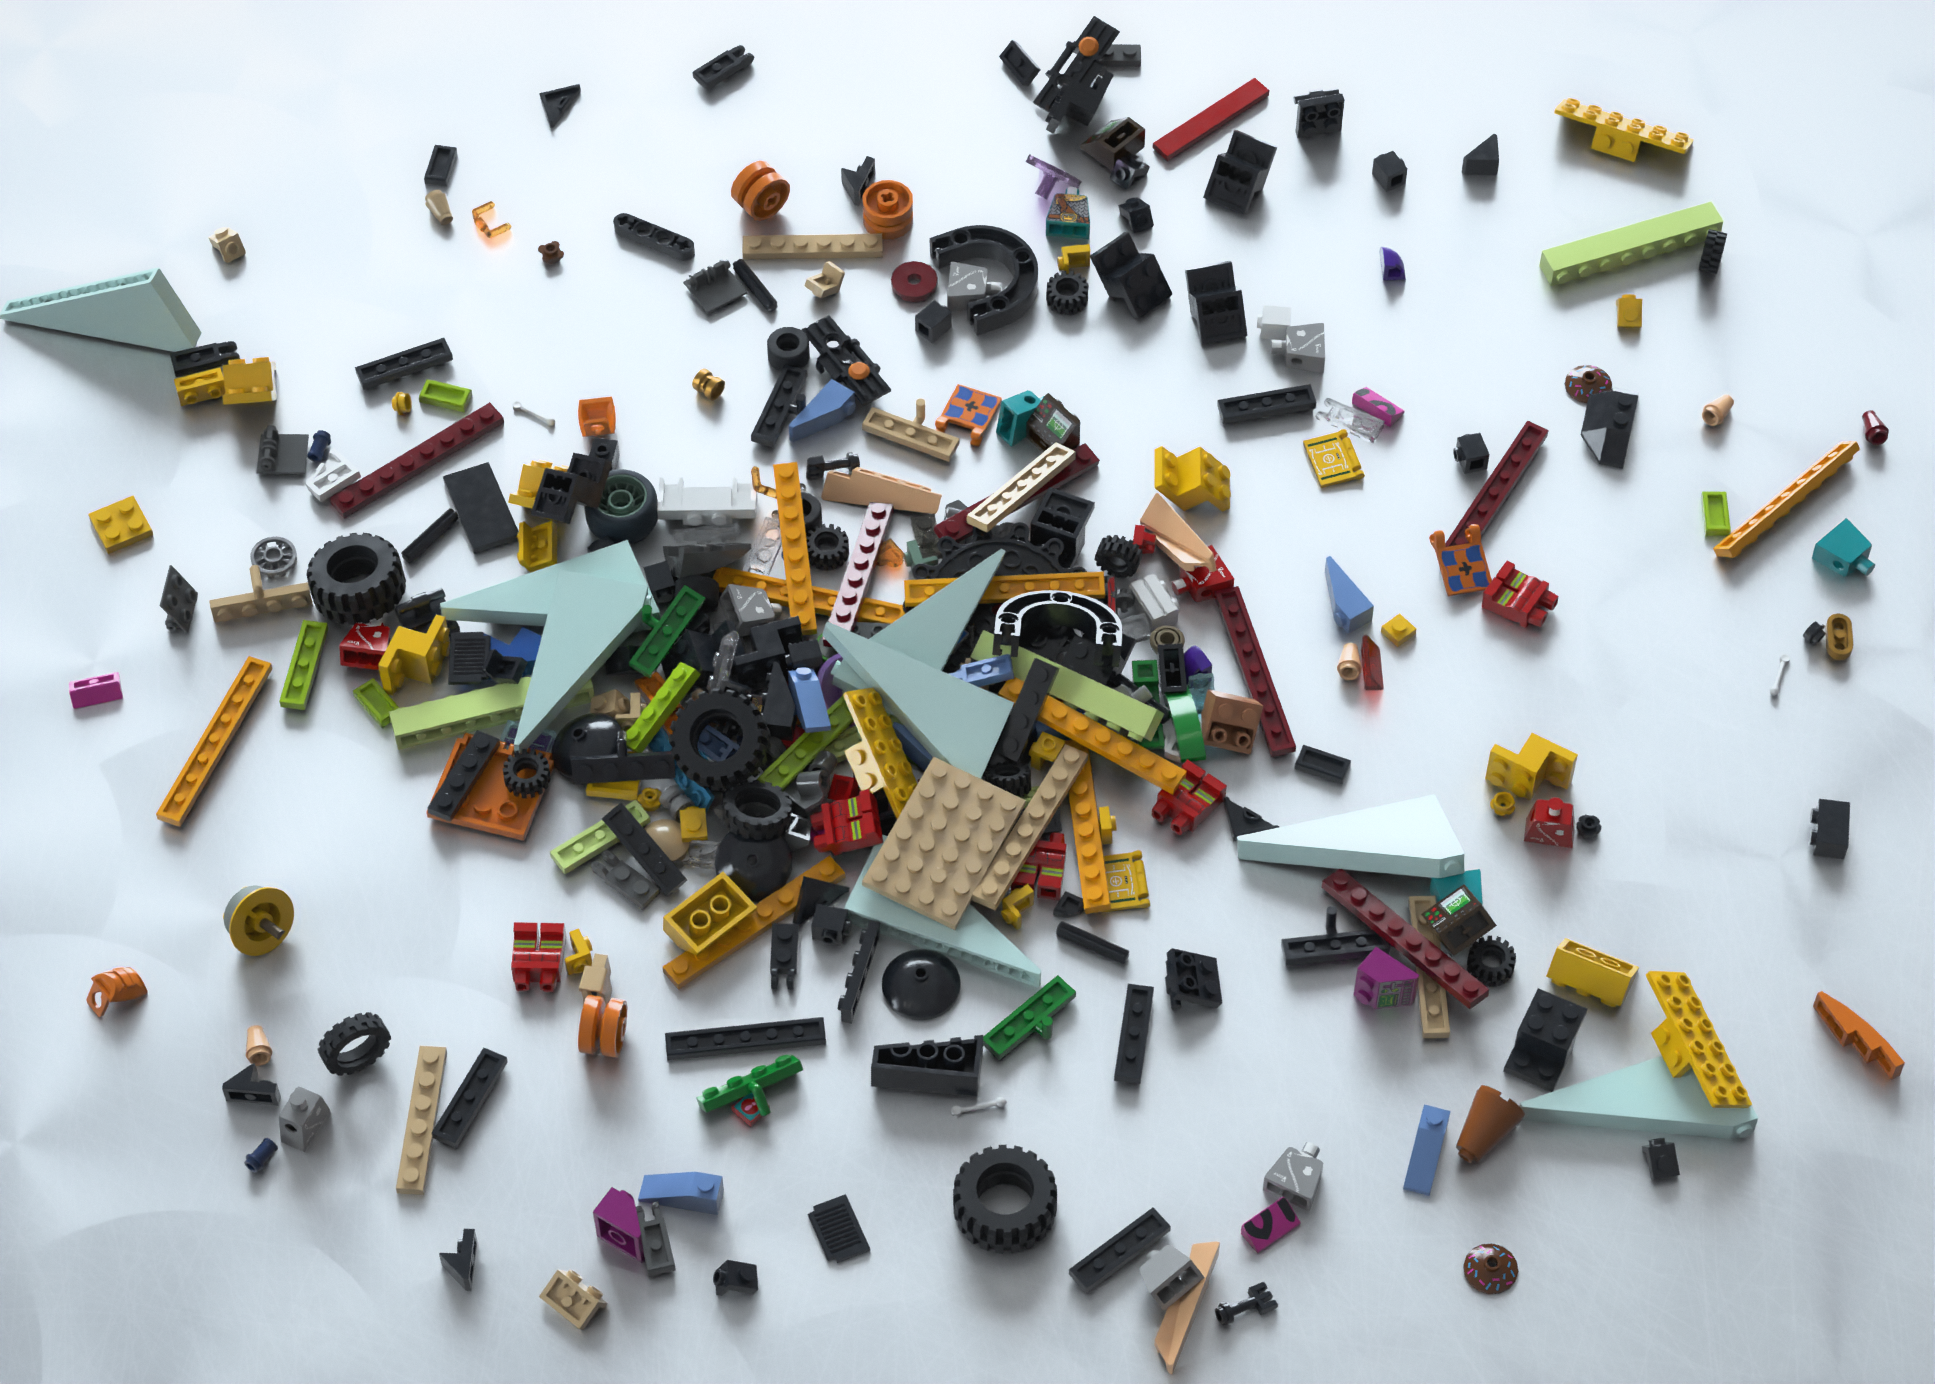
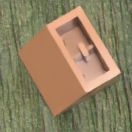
(1230, 721)

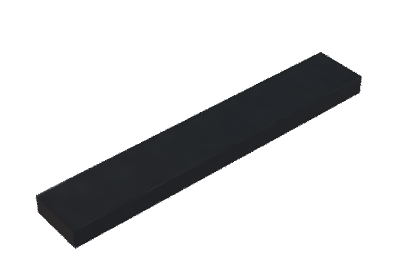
(745, 1038)

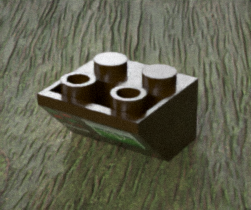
(1115, 140)
(1053, 424)
(1458, 920)

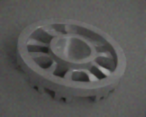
(274, 556)

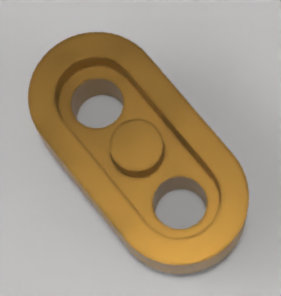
(1840, 638)

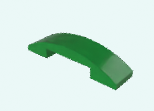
(1146, 673)
(1186, 726)

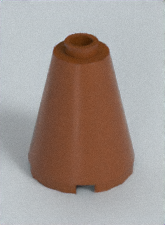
(1487, 1123)

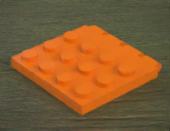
(490, 803)

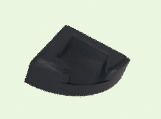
(1069, 906)

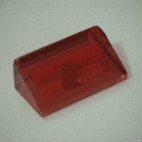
(1371, 664)

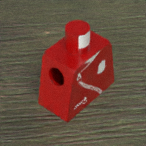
(1203, 583)
(365, 645)
(1550, 823)

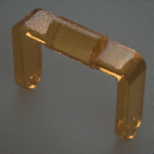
(482, 225)
(758, 487)

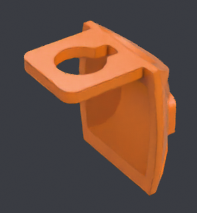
(597, 416)
(116, 986)

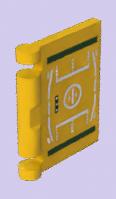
(1333, 458)
(1126, 881)

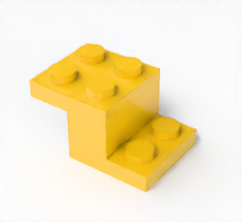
(249, 381)
(1192, 478)
(530, 482)
(414, 655)
(1534, 763)

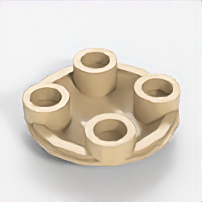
(668, 837)

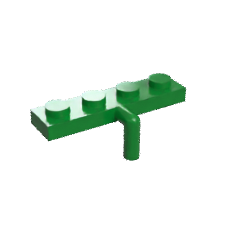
(665, 631)
(1030, 1017)
(751, 1083)

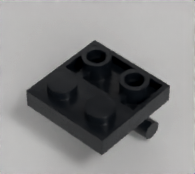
(1319, 112)
(421, 610)
(1192, 979)

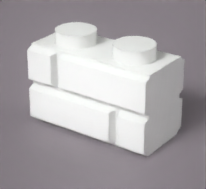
(1153, 600)

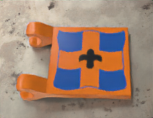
(969, 409)
(1463, 565)

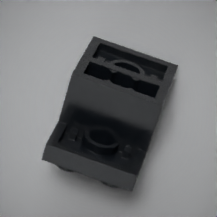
(1078, 101)
(1240, 172)
(1131, 275)
(1216, 302)
(562, 490)
(1062, 518)
(768, 646)
(698, 652)
(1081, 659)
(1545, 1040)

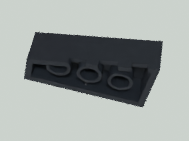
(930, 1066)

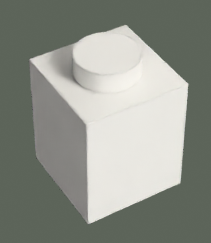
(1274, 322)

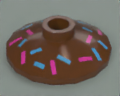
(1586, 380)
(1486, 1278)

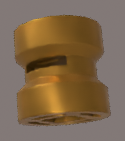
(707, 383)

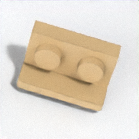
(572, 1297)

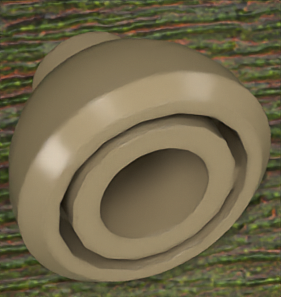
(1166, 635)

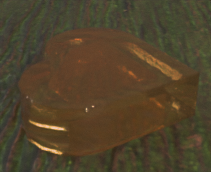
(890, 554)

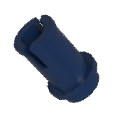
(321, 441)
(260, 1155)

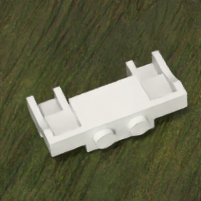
(706, 504)

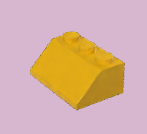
(707, 914)
(1592, 972)

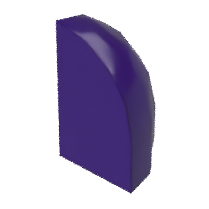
(1391, 264)
(1196, 662)

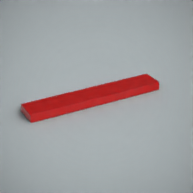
(1210, 119)

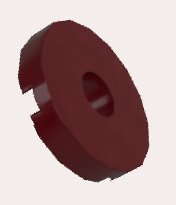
(914, 271)

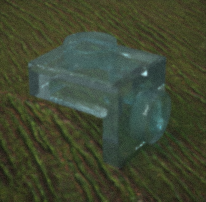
(1198, 687)

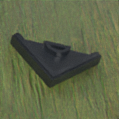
(557, 101)
(1243, 820)
(814, 893)

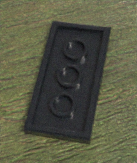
(481, 507)

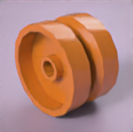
(760, 190)
(888, 209)
(602, 1026)

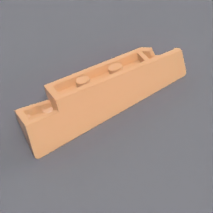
(870, 486)
(1175, 536)
(1182, 1312)

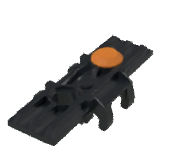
(1085, 67)
(858, 376)

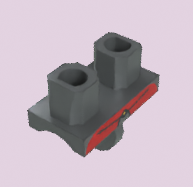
(1121, 600)

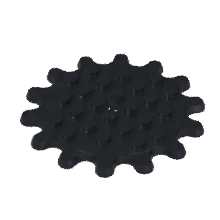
(1019, 559)

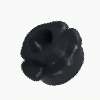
(1814, 633)
(1588, 831)

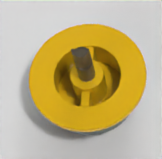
(258, 919)

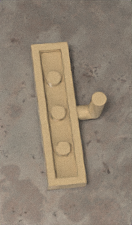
(911, 433)
(260, 600)

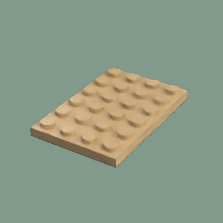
(943, 843)

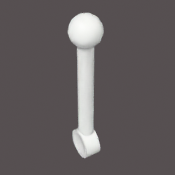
(517, 405)
(1784, 659)
(957, 1110)

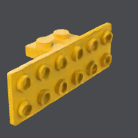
(1622, 135)
(879, 757)
(1690, 1041)

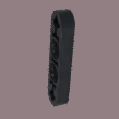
(656, 233)

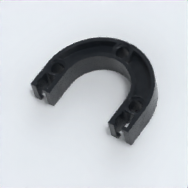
(1003, 247)
(1062, 609)

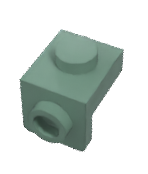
(914, 557)

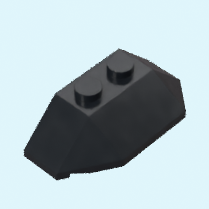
(1609, 425)

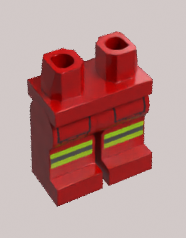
(1519, 596)
(1191, 801)
(848, 824)
(1049, 860)
(534, 964)

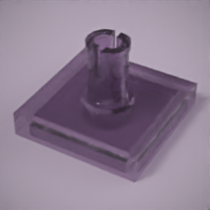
(1051, 175)

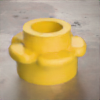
(402, 403)
(1505, 799)
(649, 804)

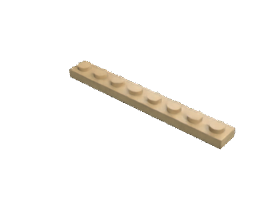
(1030, 827)

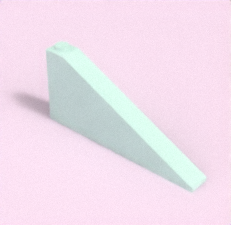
(125, 308)
(529, 596)
(932, 627)
(581, 631)
(941, 711)
(1389, 838)
(971, 942)
(1642, 1100)

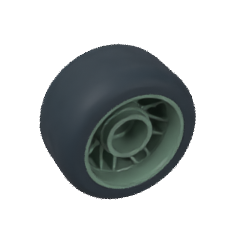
(625, 508)

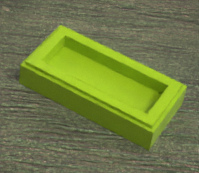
(445, 395)
(1715, 513)
(375, 701)

